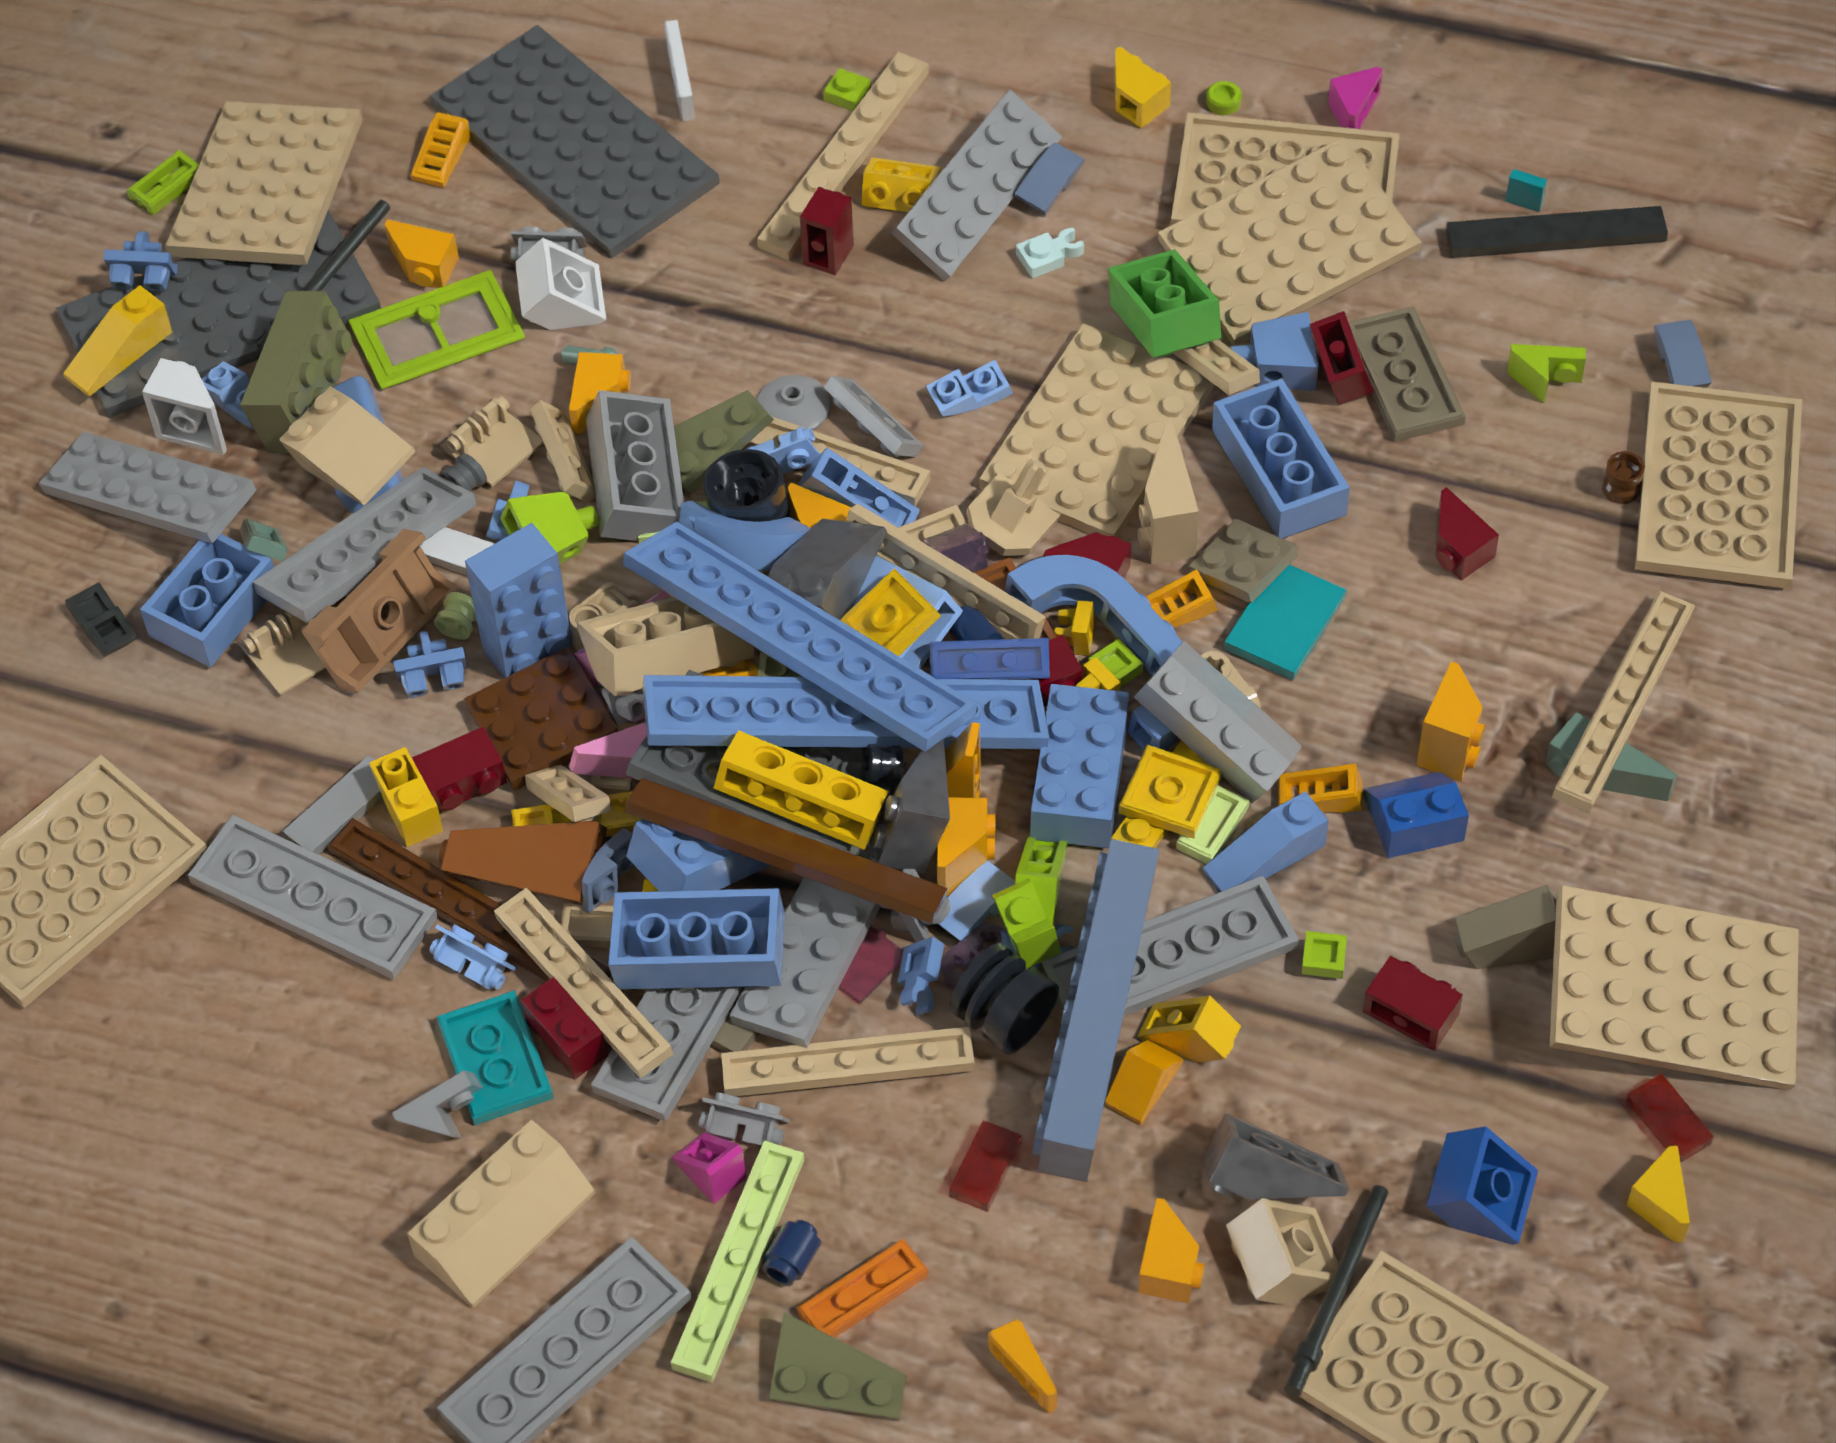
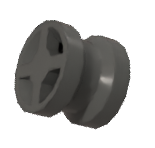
(465, 472)

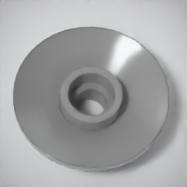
(796, 400)

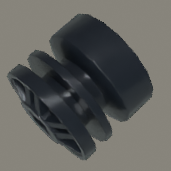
(746, 487)
(1004, 998)

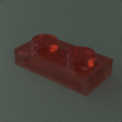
(1669, 1117)
(985, 1166)

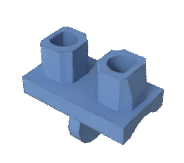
(140, 258)
(415, 669)

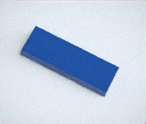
(990, 659)

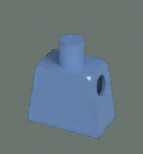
(1284, 351)

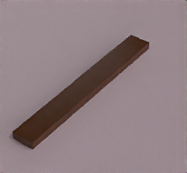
(786, 850)
(428, 884)

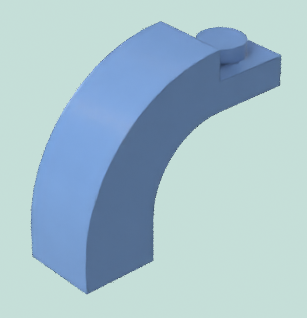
(751, 542)

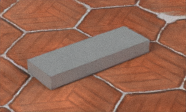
(332, 812)

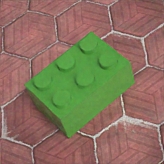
(1164, 303)

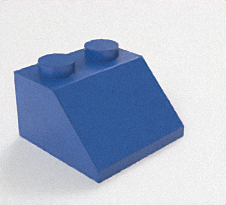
(1417, 813)
(1482, 1185)

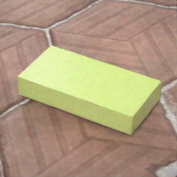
(1216, 827)

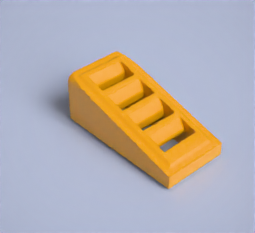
(443, 129)
(1181, 588)
(1335, 777)
(1018, 1355)

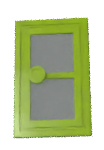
(436, 329)

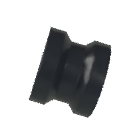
(882, 764)

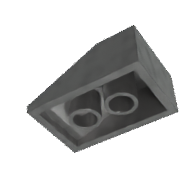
(830, 564)
(915, 814)
(1266, 1166)

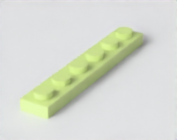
(737, 1262)

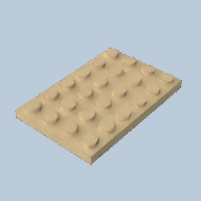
(1234, 152)
(265, 183)
(1292, 239)
(1099, 428)
(1719, 485)
(81, 873)
(1675, 988)
(1435, 1369)

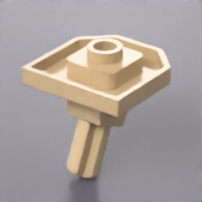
(1011, 513)

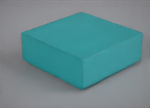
(1526, 190)

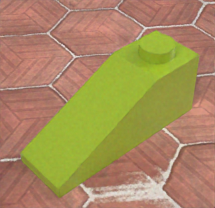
(1044, 865)

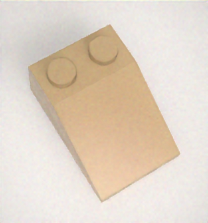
(346, 446)
(1169, 506)

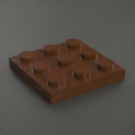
(540, 715)

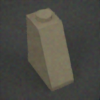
(1509, 930)

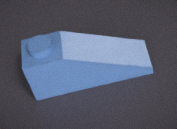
(847, 484)
(1271, 844)

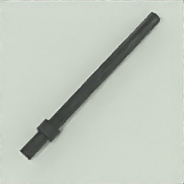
(343, 253)
(1309, 1351)

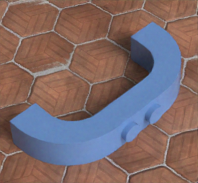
(1123, 610)

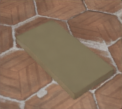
(1406, 375)

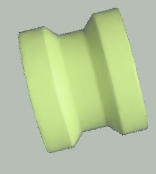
(457, 616)

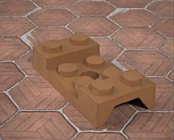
(353, 636)

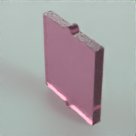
(871, 965)

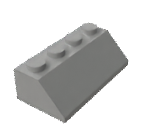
(633, 464)
(1218, 722)

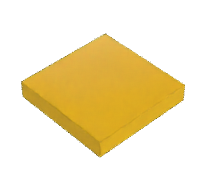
(892, 614)
(1170, 791)

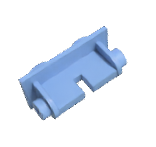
(794, 451)
(485, 964)

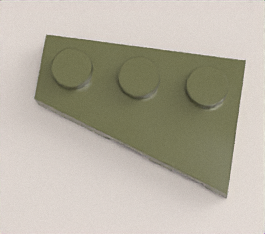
(716, 433)
(832, 1376)

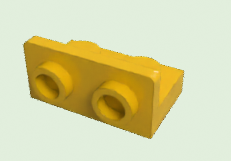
(895, 183)

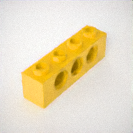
(800, 789)

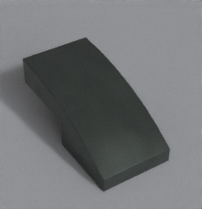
(100, 619)

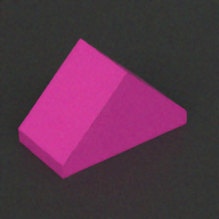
(1354, 96)
(712, 1165)

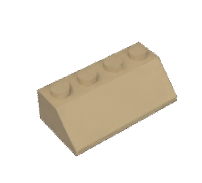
(656, 640)
(500, 1214)

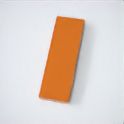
(864, 1290)

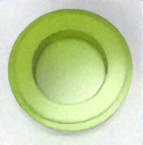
(1224, 98)

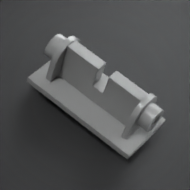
(564, 237)
(726, 1116)

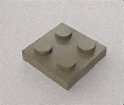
(1244, 560)

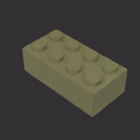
(295, 364)

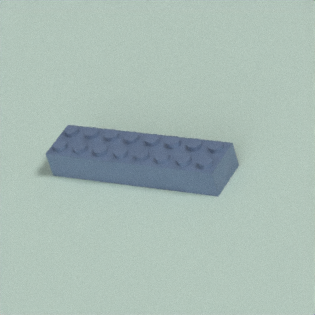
(1094, 1010)

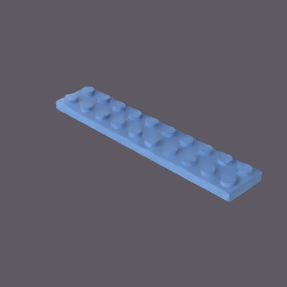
(801, 636)
(805, 715)

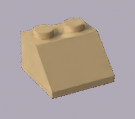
(1282, 1251)

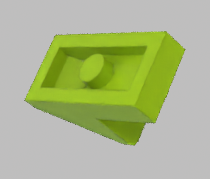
(1538, 364)
(1027, 923)

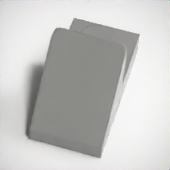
(431, 1108)

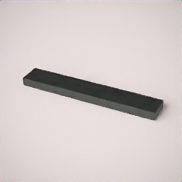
(1556, 231)

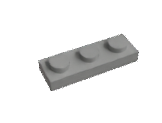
(873, 417)

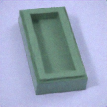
(263, 539)

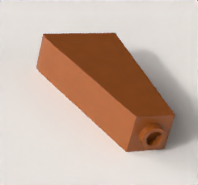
(536, 857)

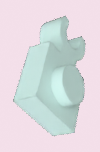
(1047, 254)

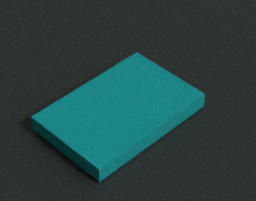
(1285, 621)
(499, 1048)

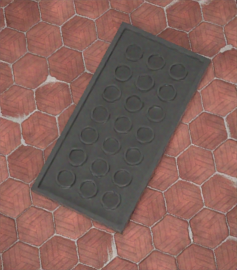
(576, 141)
(218, 312)

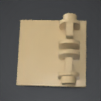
(493, 440)
(282, 652)

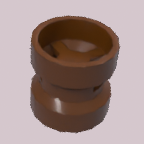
(1623, 477)

